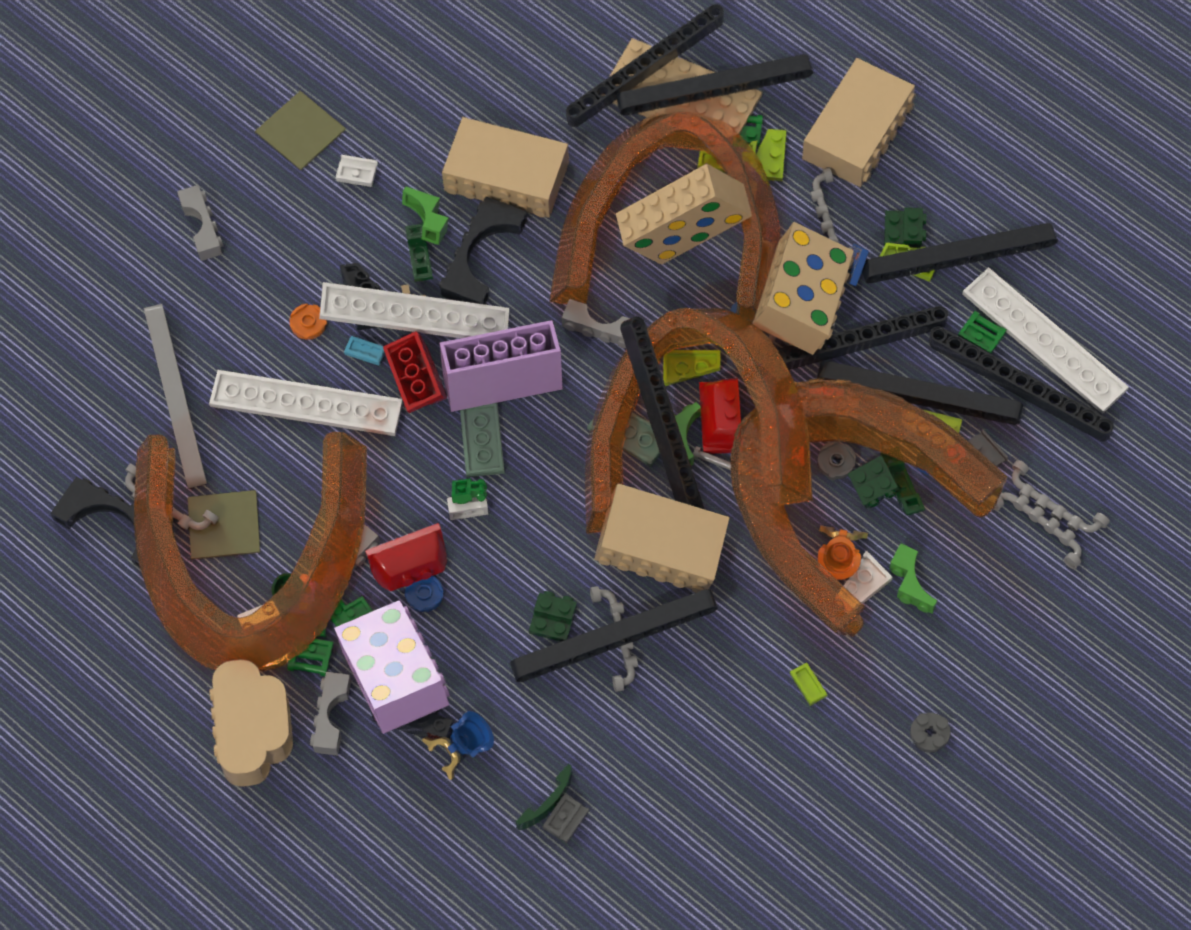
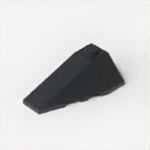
(356, 276)

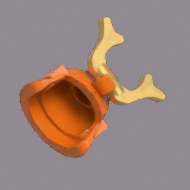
(840, 555)

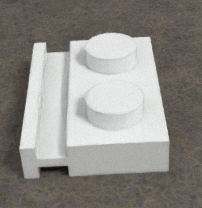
(356, 170)

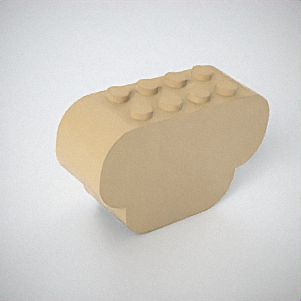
(249, 722)

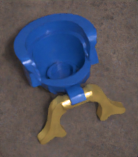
(468, 737)

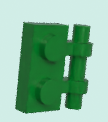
(465, 490)

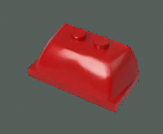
(414, 372)
(719, 414)
(408, 558)

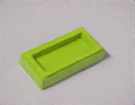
(808, 684)

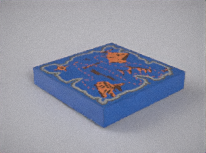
(859, 256)

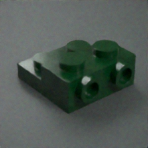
(905, 227)
(873, 482)
(553, 616)

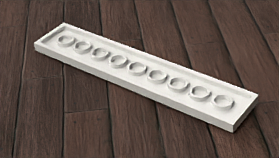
(410, 312)
(1045, 340)
(306, 402)

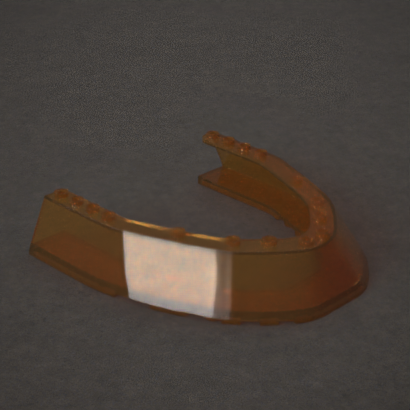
(612, 169)
(768, 381)
(873, 420)
(297, 610)

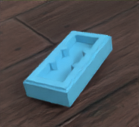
(364, 350)

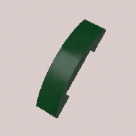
(418, 253)
(906, 496)
(530, 817)

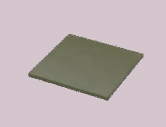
(300, 130)
(234, 531)

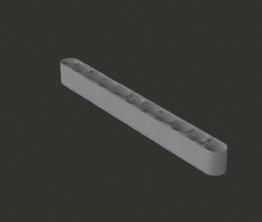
(175, 396)

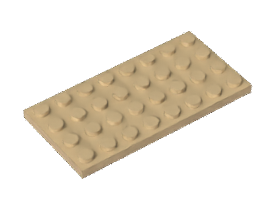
(731, 108)

